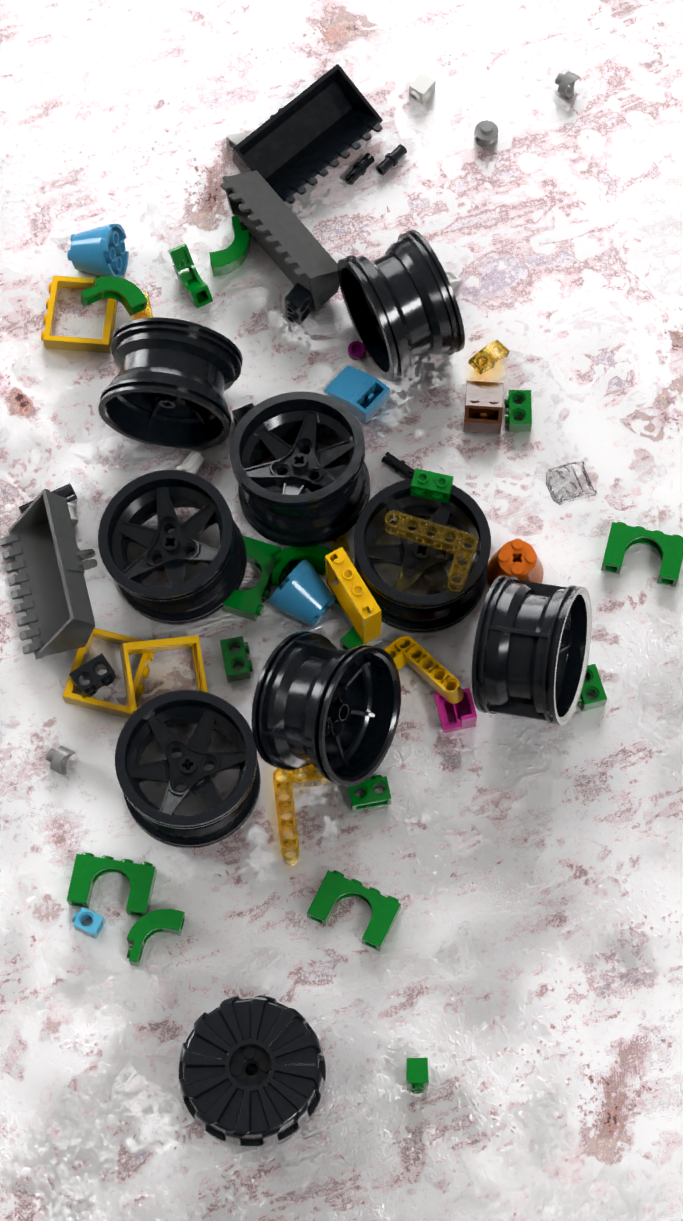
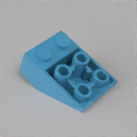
(359, 392)

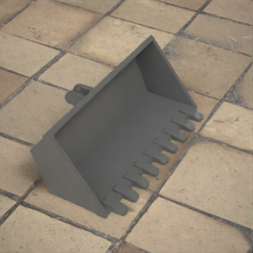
(282, 235)
(49, 577)

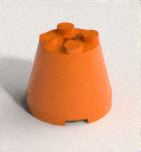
(516, 560)

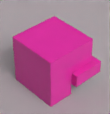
(457, 715)

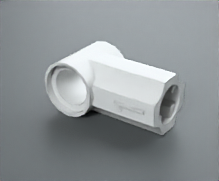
(192, 463)

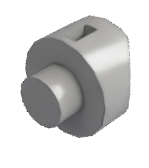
(566, 83)
(485, 133)
(59, 759)

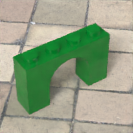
(668, 547)
(250, 602)
(89, 869)
(336, 888)

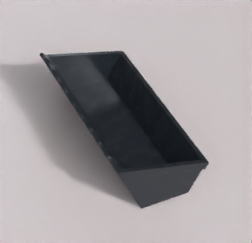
(308, 135)

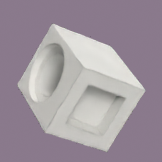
(422, 88)

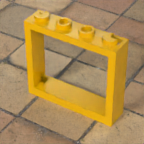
(74, 343)
(353, 595)
(157, 646)
(69, 694)

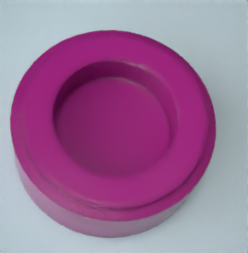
(356, 350)

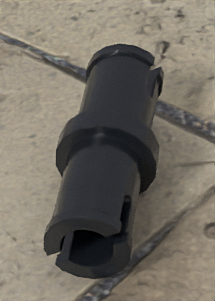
(391, 159)
(359, 168)
(398, 465)

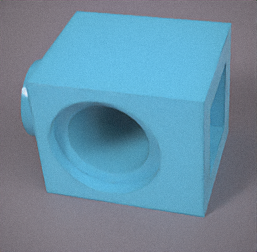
(92, 930)

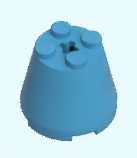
(100, 251)
(303, 595)

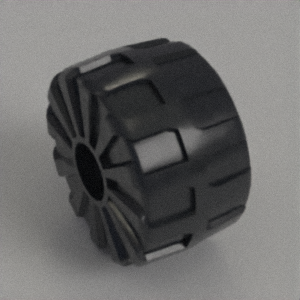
(261, 1106)

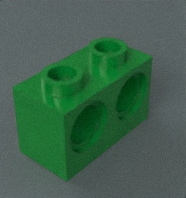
(521, 411)
(431, 485)
(233, 659)
(593, 687)
(370, 798)
(417, 1075)

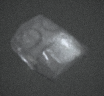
(569, 483)

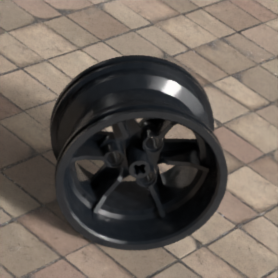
(401, 304)
(171, 383)
(159, 495)
(333, 502)
(420, 612)
(155, 720)

